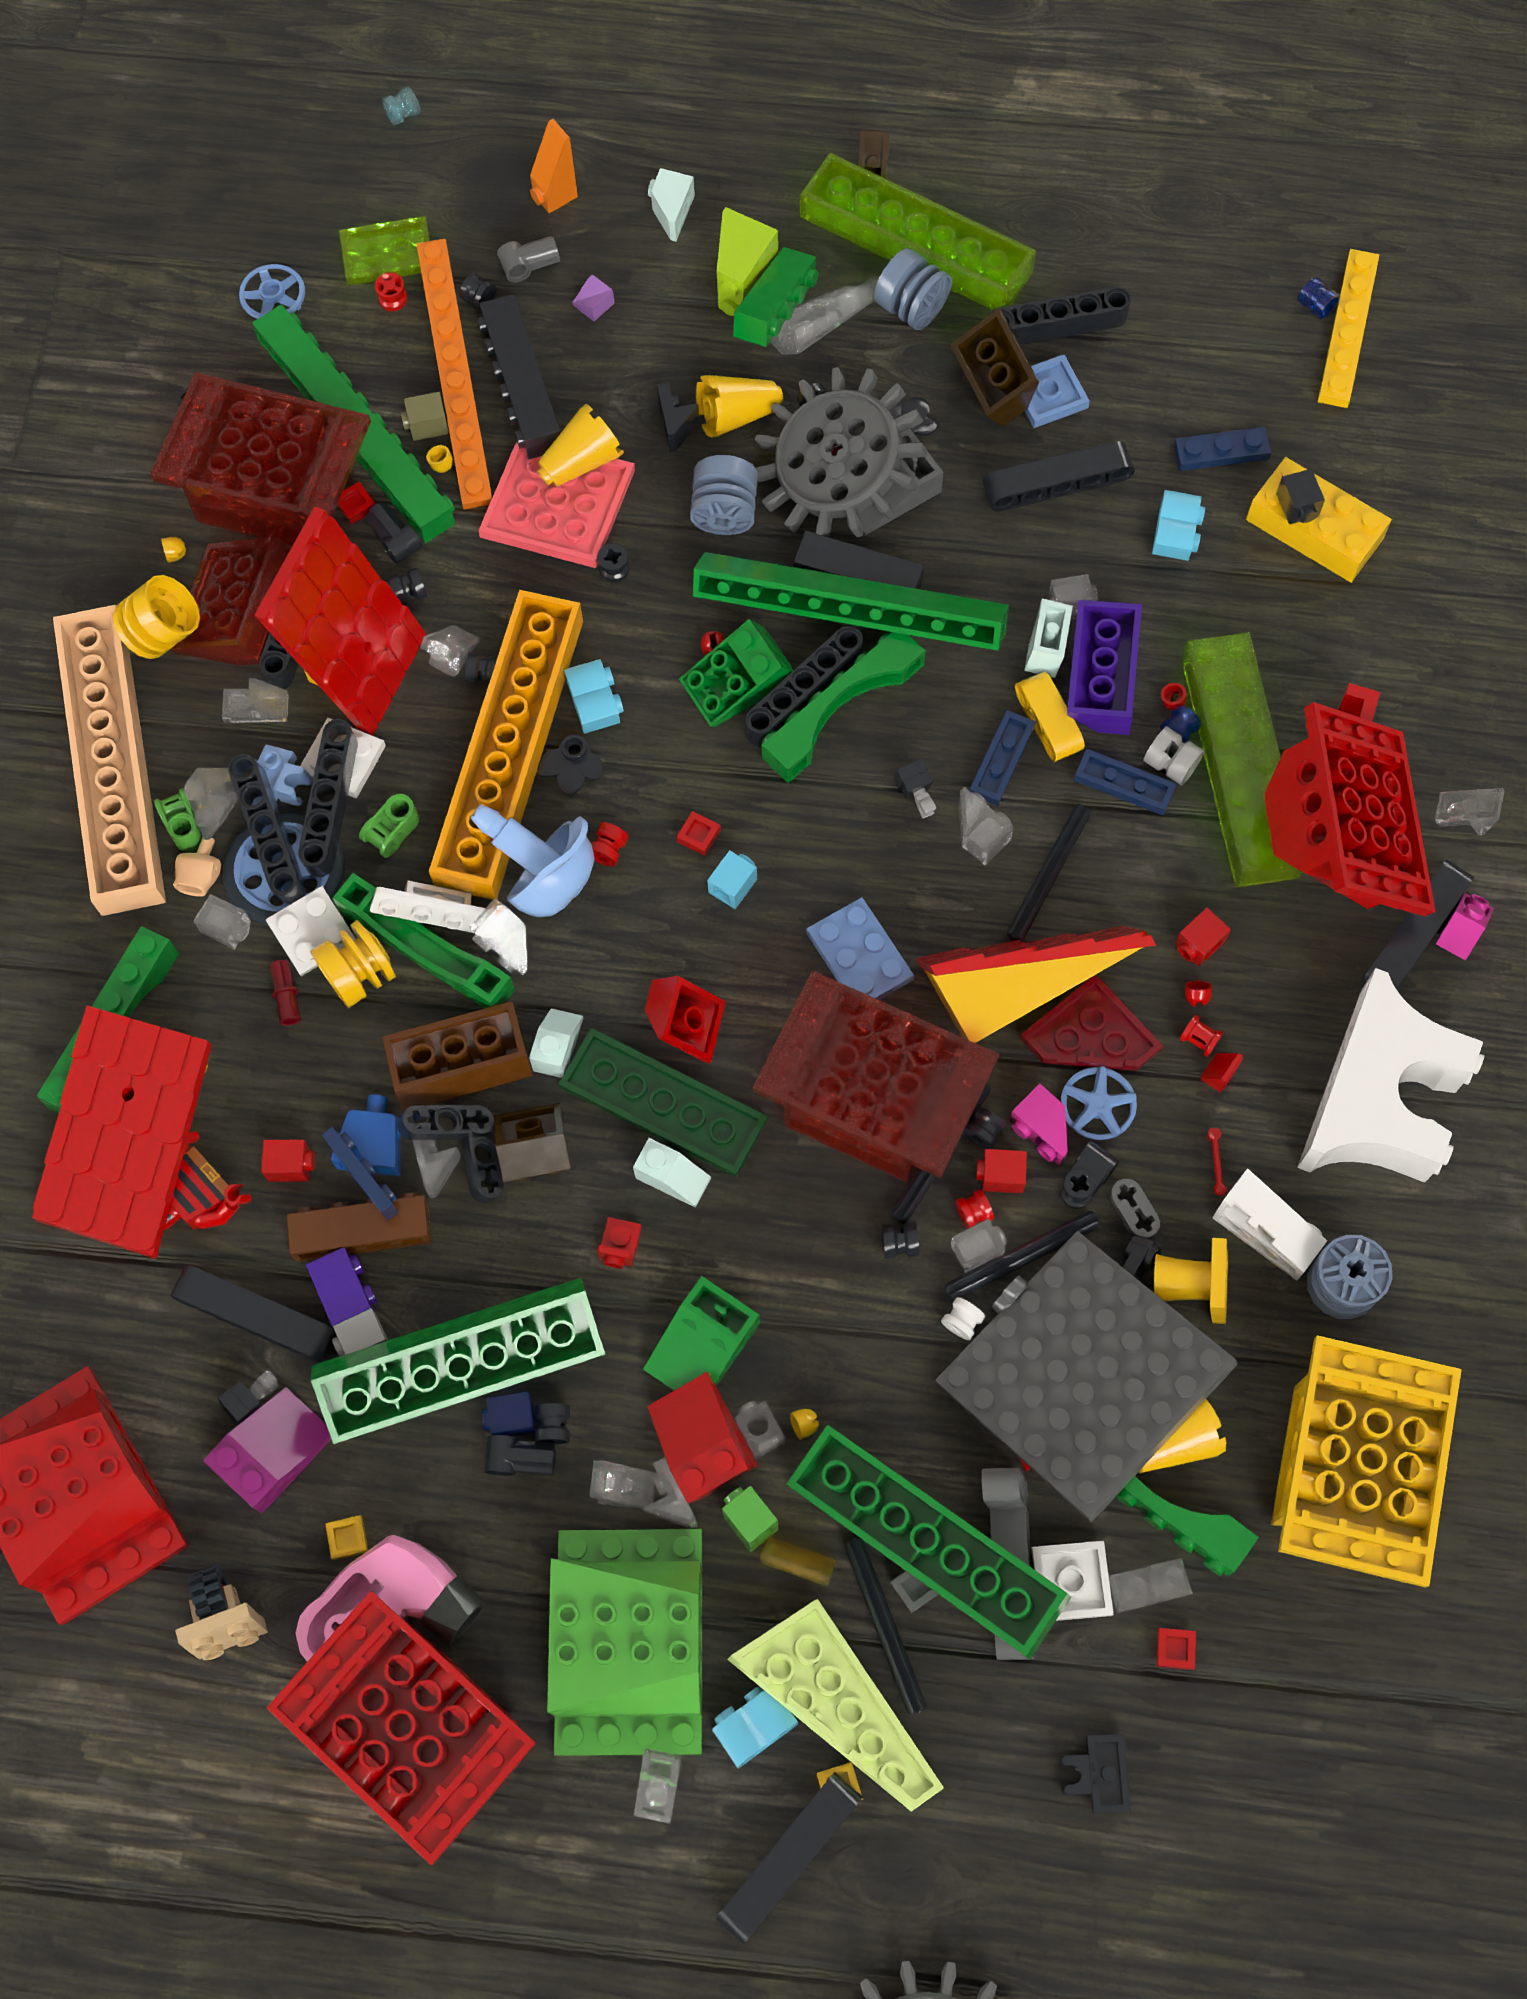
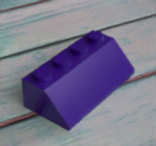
(1104, 665)

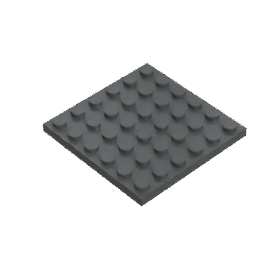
(1086, 1375)

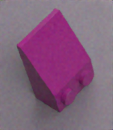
(269, 1449)

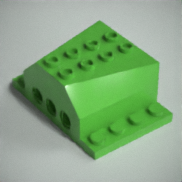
(626, 1642)

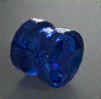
(1183, 722)

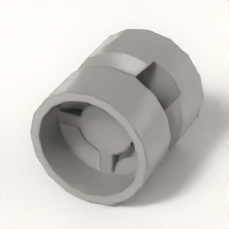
(1185, 757)

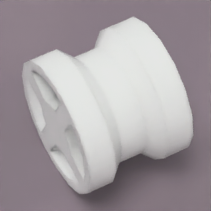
(963, 1318)

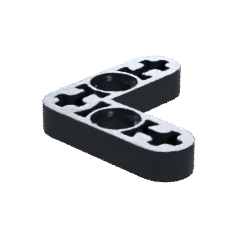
(470, 1136)

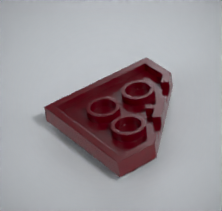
(1092, 1031)

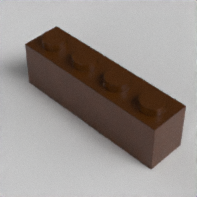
(358, 1228)

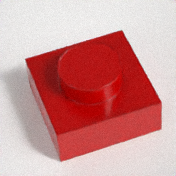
(355, 503)
(698, 833)
(1176, 1648)

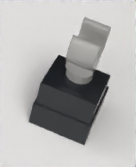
(914, 781)

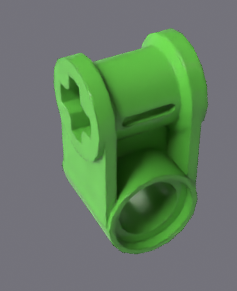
(179, 817)
(388, 831)

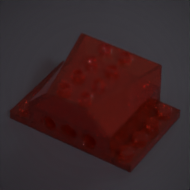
(258, 456)
(874, 1079)

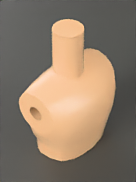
(197, 870)

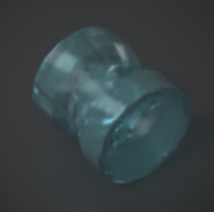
(401, 105)

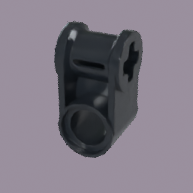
(1090, 1172)

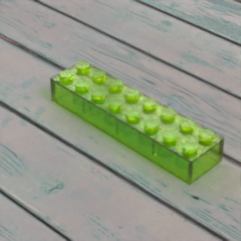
(892, 218)
(1238, 750)

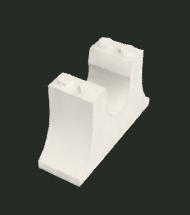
(1362, 1105)

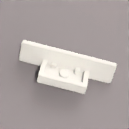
(427, 905)

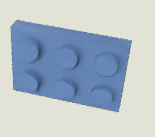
(860, 951)

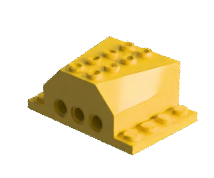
(1366, 1461)

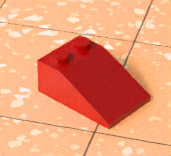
(700, 1438)

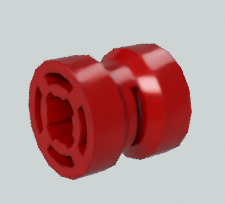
(608, 843)

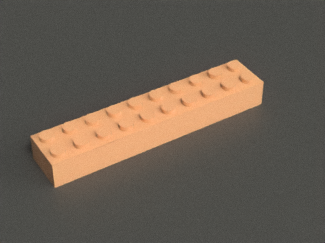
(108, 763)

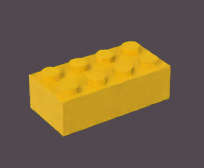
(1337, 539)

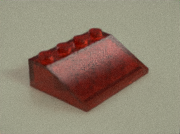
(228, 593)

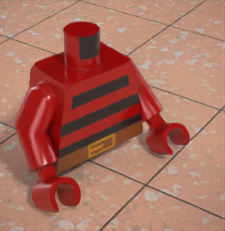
(202, 1194)

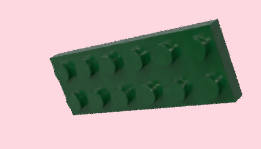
(663, 1102)

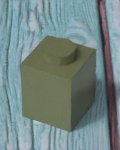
(425, 416)

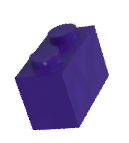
(340, 1285)

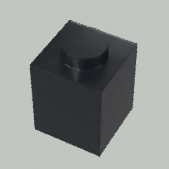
(1300, 497)

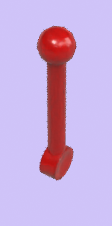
(1214, 1135)

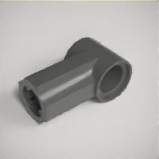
(520, 259)

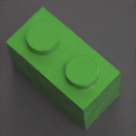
(749, 1517)

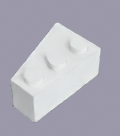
(1269, 1225)

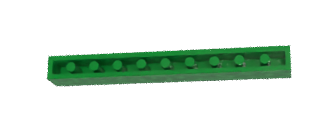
(380, 452)
(851, 600)

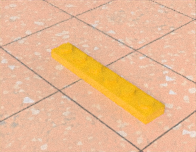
(1348, 328)

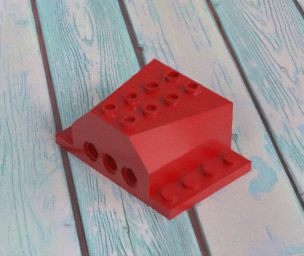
(1350, 812)
(78, 1499)
(402, 1726)

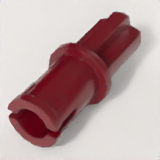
(285, 993)

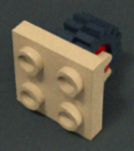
(217, 1616)

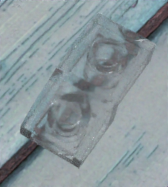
(1149, 1585)

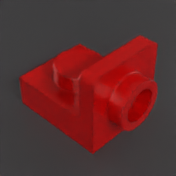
(619, 1243)

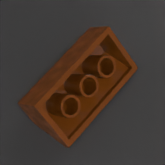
(457, 1056)

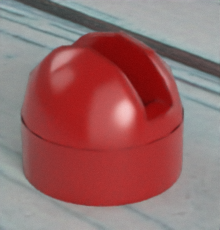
(705, 641)
(1168, 693)
(1198, 992)

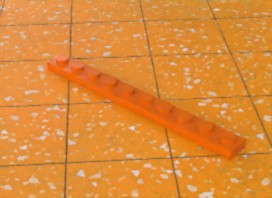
(454, 374)

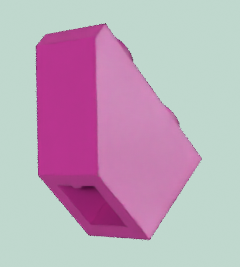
(1465, 925)
(1043, 1121)

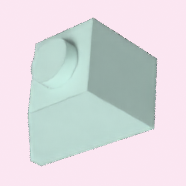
(671, 200)
(1048, 638)
(555, 1043)
(670, 1173)

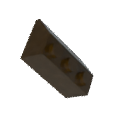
(996, 368)

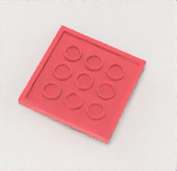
(553, 520)

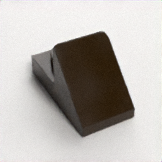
(874, 151)

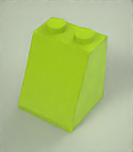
(743, 257)

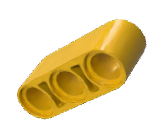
(1045, 706)

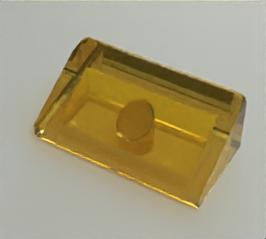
(797, 1561)

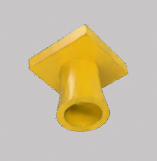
(1195, 1279)

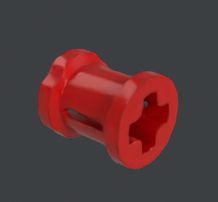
(1201, 1035)

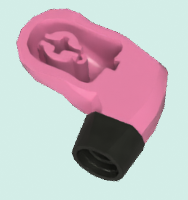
(407, 1580)

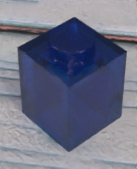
(509, 1415)

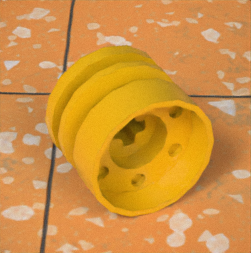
(156, 617)
(353, 963)

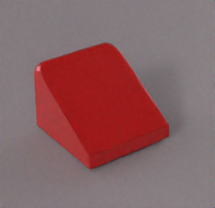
(1221, 1070)

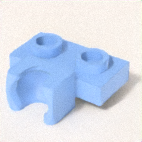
(283, 774)

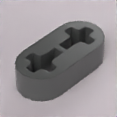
(1141, 1205)

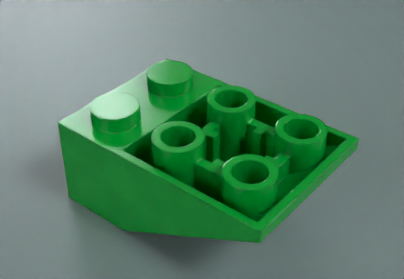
(736, 673)
(702, 1337)

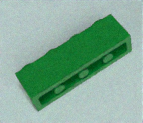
(775, 296)

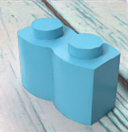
(1177, 525)
(592, 695)
(752, 1726)

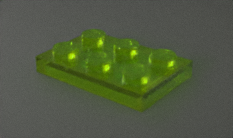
(383, 249)

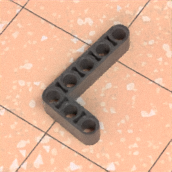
(1007, 1498)

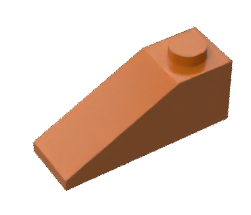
(553, 170)

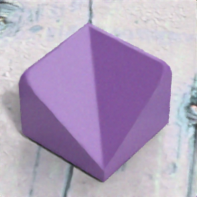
(594, 298)

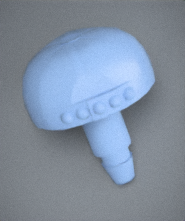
(553, 868)

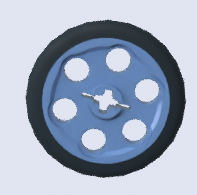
(240, 866)

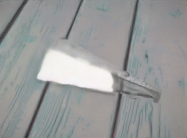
(822, 316)

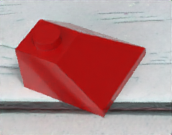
(685, 1016)

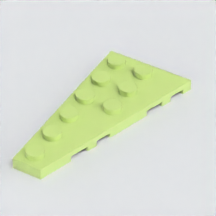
(825, 1686)

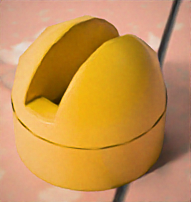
(440, 458)
(173, 548)
(804, 1423)

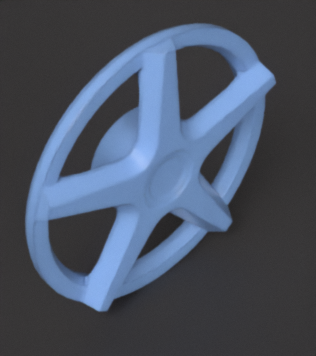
(272, 290)
(1099, 1103)

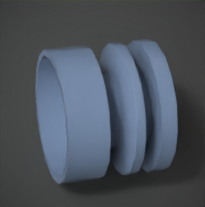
(912, 289)
(724, 495)
(1335, 1290)

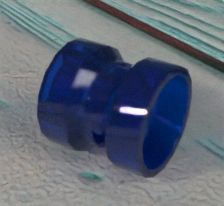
(1318, 297)

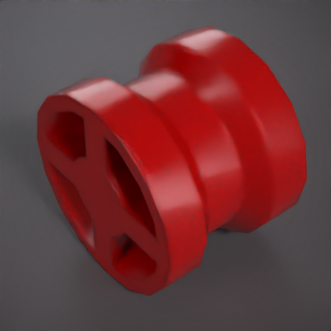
(391, 291)
(974, 1209)

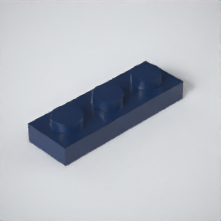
(1222, 448)
(1002, 757)
(1125, 782)
(362, 1172)

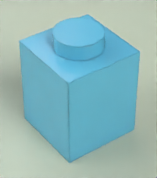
(732, 879)

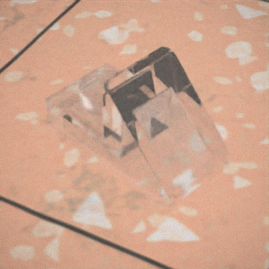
(449, 648)
(257, 704)
(1470, 807)
(435, 1166)
(621, 1485)
(674, 1506)
(658, 1785)

